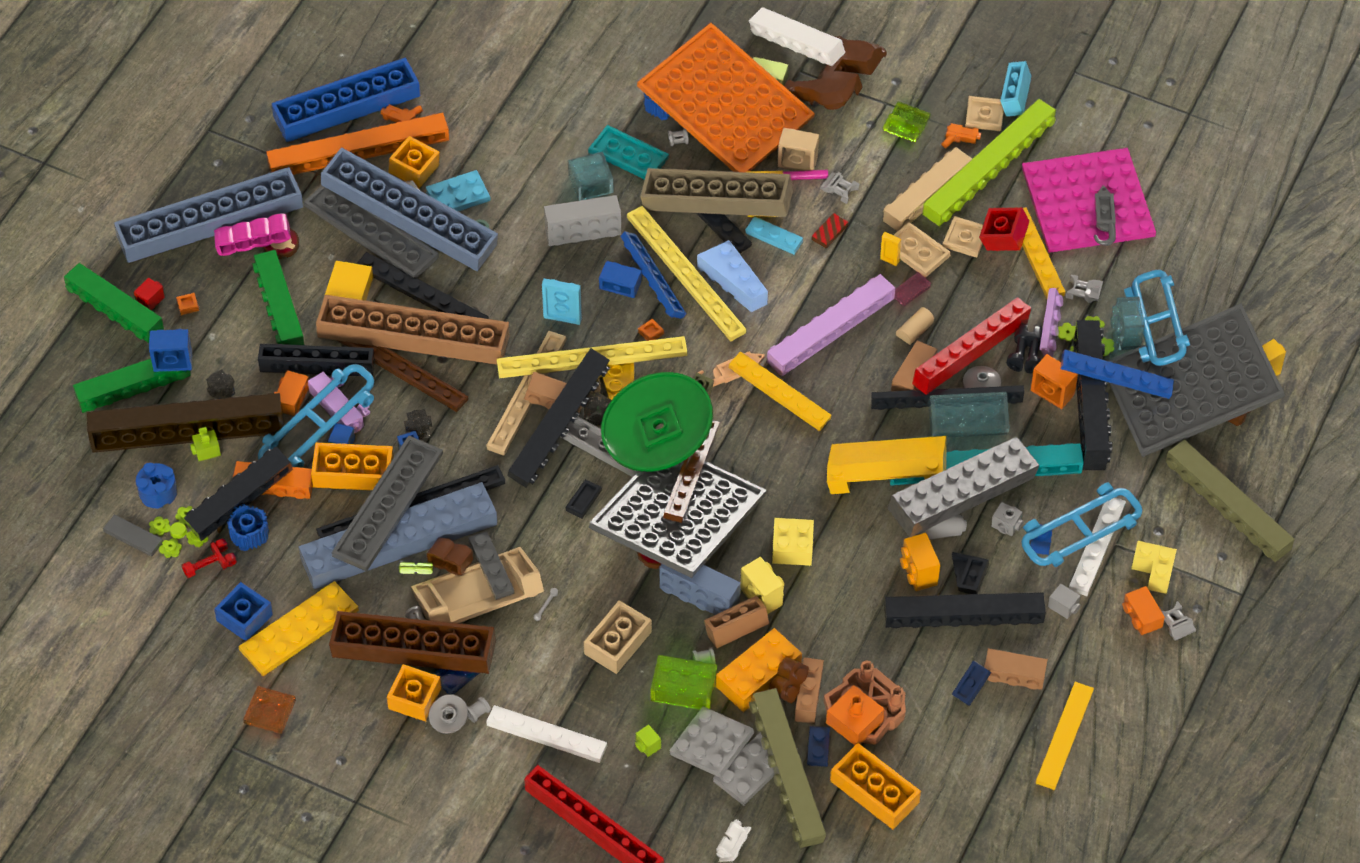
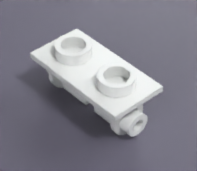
(729, 848)

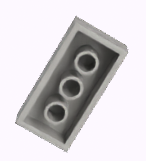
(582, 220)

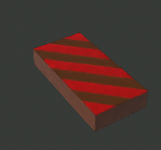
(830, 230)

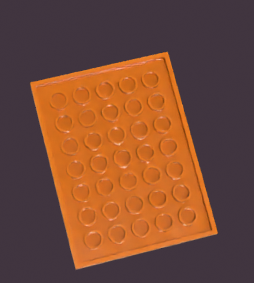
(725, 99)

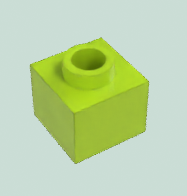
(647, 741)

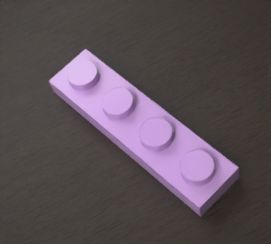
(1050, 325)

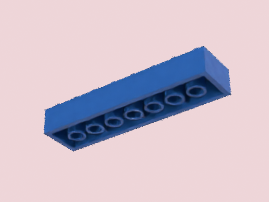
(345, 99)

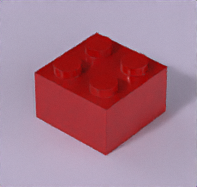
(1004, 229)

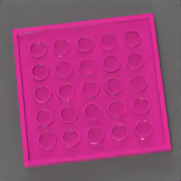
(1065, 201)

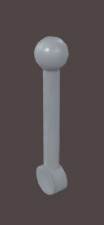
(553, 592)

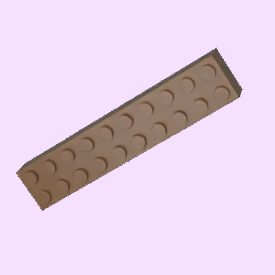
(412, 329)

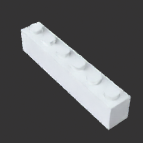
(797, 36)

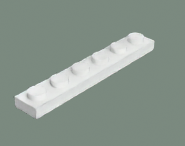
(1095, 552)
(546, 733)

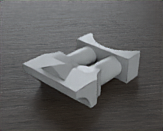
(832, 184)
(1091, 294)
(1182, 626)

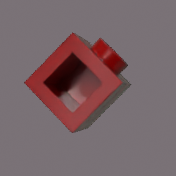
(149, 293)

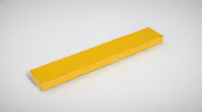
(1064, 735)

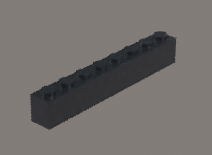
(558, 418)
(964, 610)

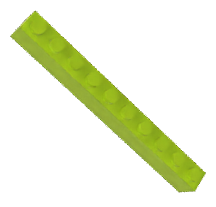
(989, 162)

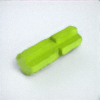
(411, 568)

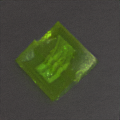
(906, 121)

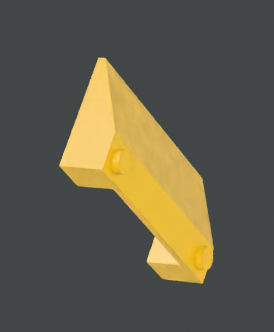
(884, 461)

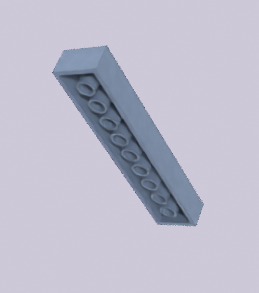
(409, 209)
(201, 215)
(417, 531)

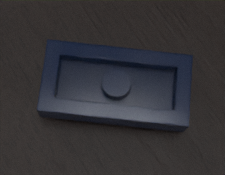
(971, 683)
(818, 746)

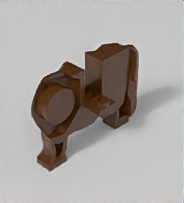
(834, 82)

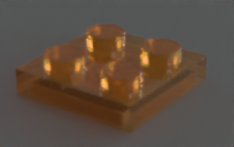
(269, 709)

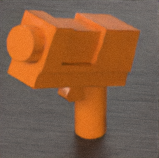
(398, 115)
(958, 133)

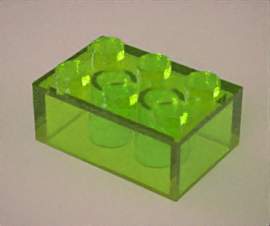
(683, 682)

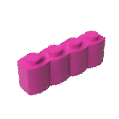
(252, 234)

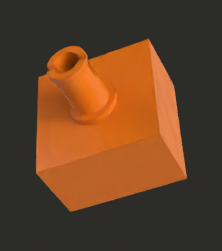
(1052, 382)
(855, 715)

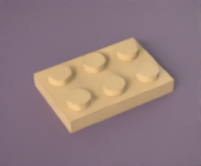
(920, 250)

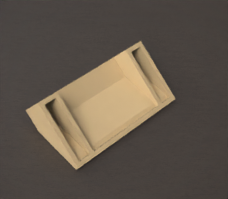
(463, 597)

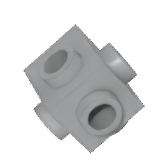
(1007, 519)

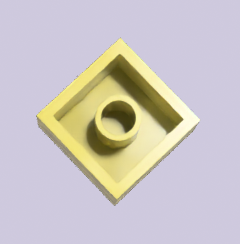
(793, 541)
(761, 581)

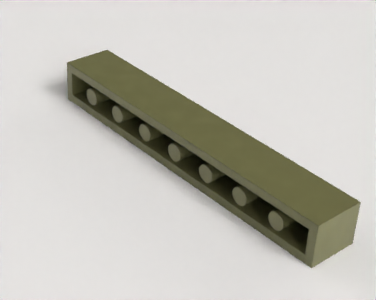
(1229, 501)
(787, 768)

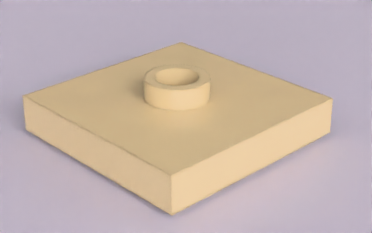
(984, 113)
(964, 237)

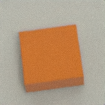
(187, 304)
(651, 330)

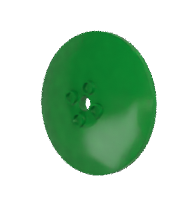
(654, 400)

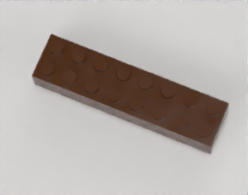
(412, 642)

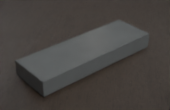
(133, 535)

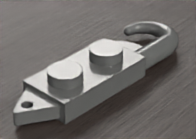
(1105, 215)

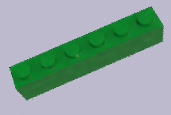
(278, 299)
(112, 302)
(123, 384)

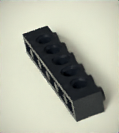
(313, 359)

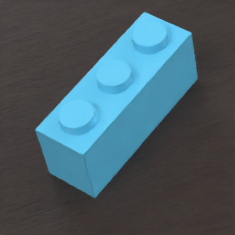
(1016, 88)

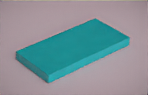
(628, 152)

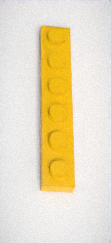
(1040, 260)
(779, 391)

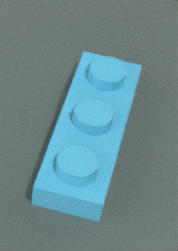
(774, 235)

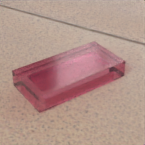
(911, 289)

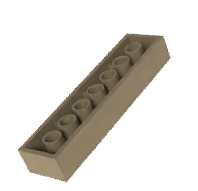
(717, 192)

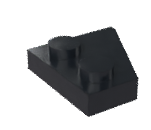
(969, 572)

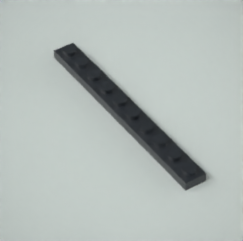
(489, 477)

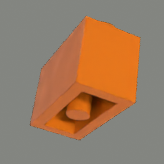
(292, 391)
(1143, 610)

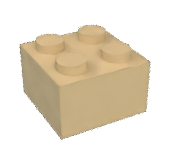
(798, 150)

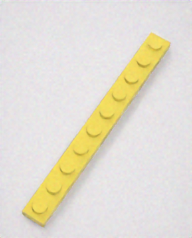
(686, 273)
(572, 358)

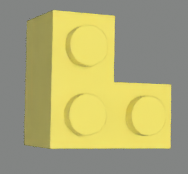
(1157, 561)

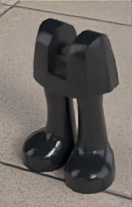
(1022, 339)

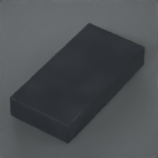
(583, 499)

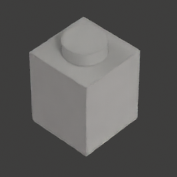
(1064, 601)

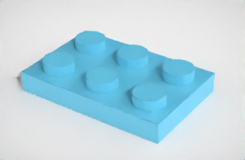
(460, 191)
(561, 301)

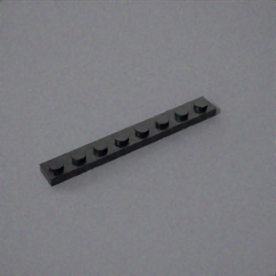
(416, 288)
(918, 399)

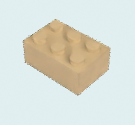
(617, 637)

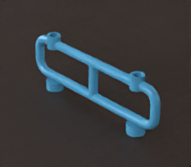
(1149, 353)
(362, 397)
(1106, 493)

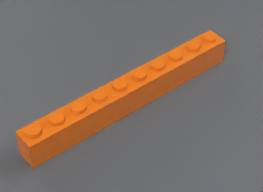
(362, 143)

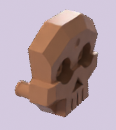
(885, 693)

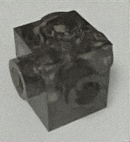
(220, 385)
(596, 408)
(419, 422)

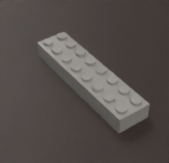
(590, 440)

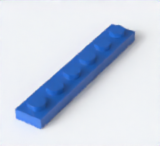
(653, 275)
(1117, 374)

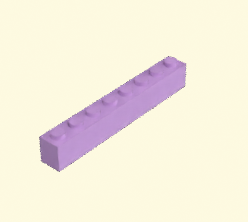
(830, 325)

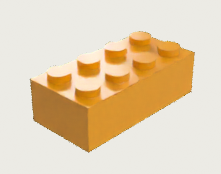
(349, 465)
(755, 668)
(875, 786)

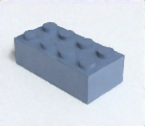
(706, 589)

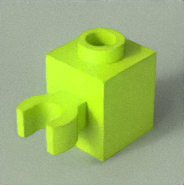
(205, 445)

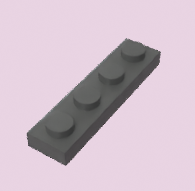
(491, 565)

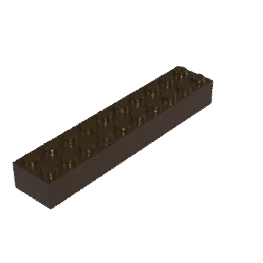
(180, 421)

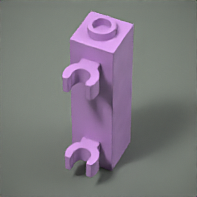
(336, 400)

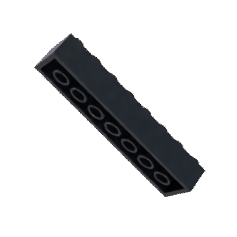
(1092, 399)

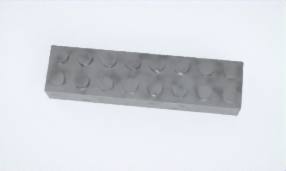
(963, 486)

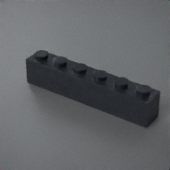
(241, 490)

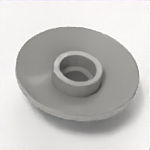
(973, 377)
(443, 708)

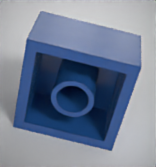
(170, 350)
(243, 611)

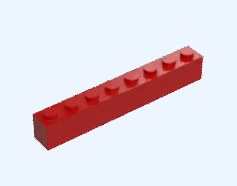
(971, 346)
(588, 818)

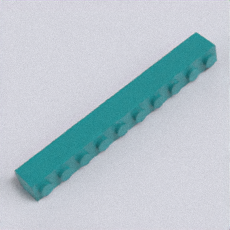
(1051, 460)

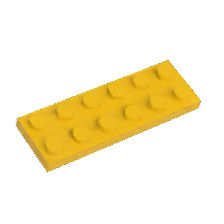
(297, 629)

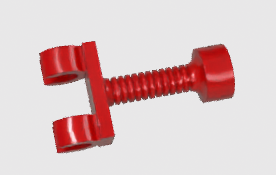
(219, 546)

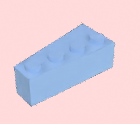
(734, 275)

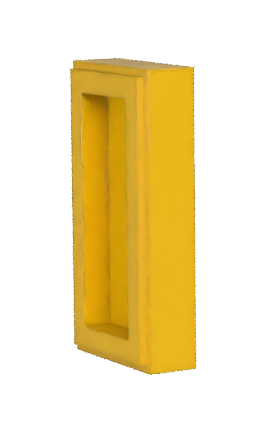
(890, 248)

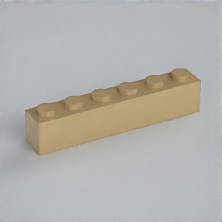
(910, 203)

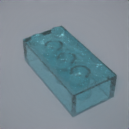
(969, 414)

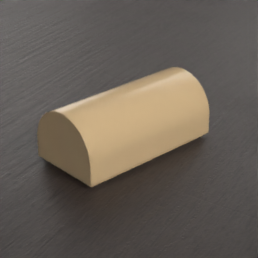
(915, 325)

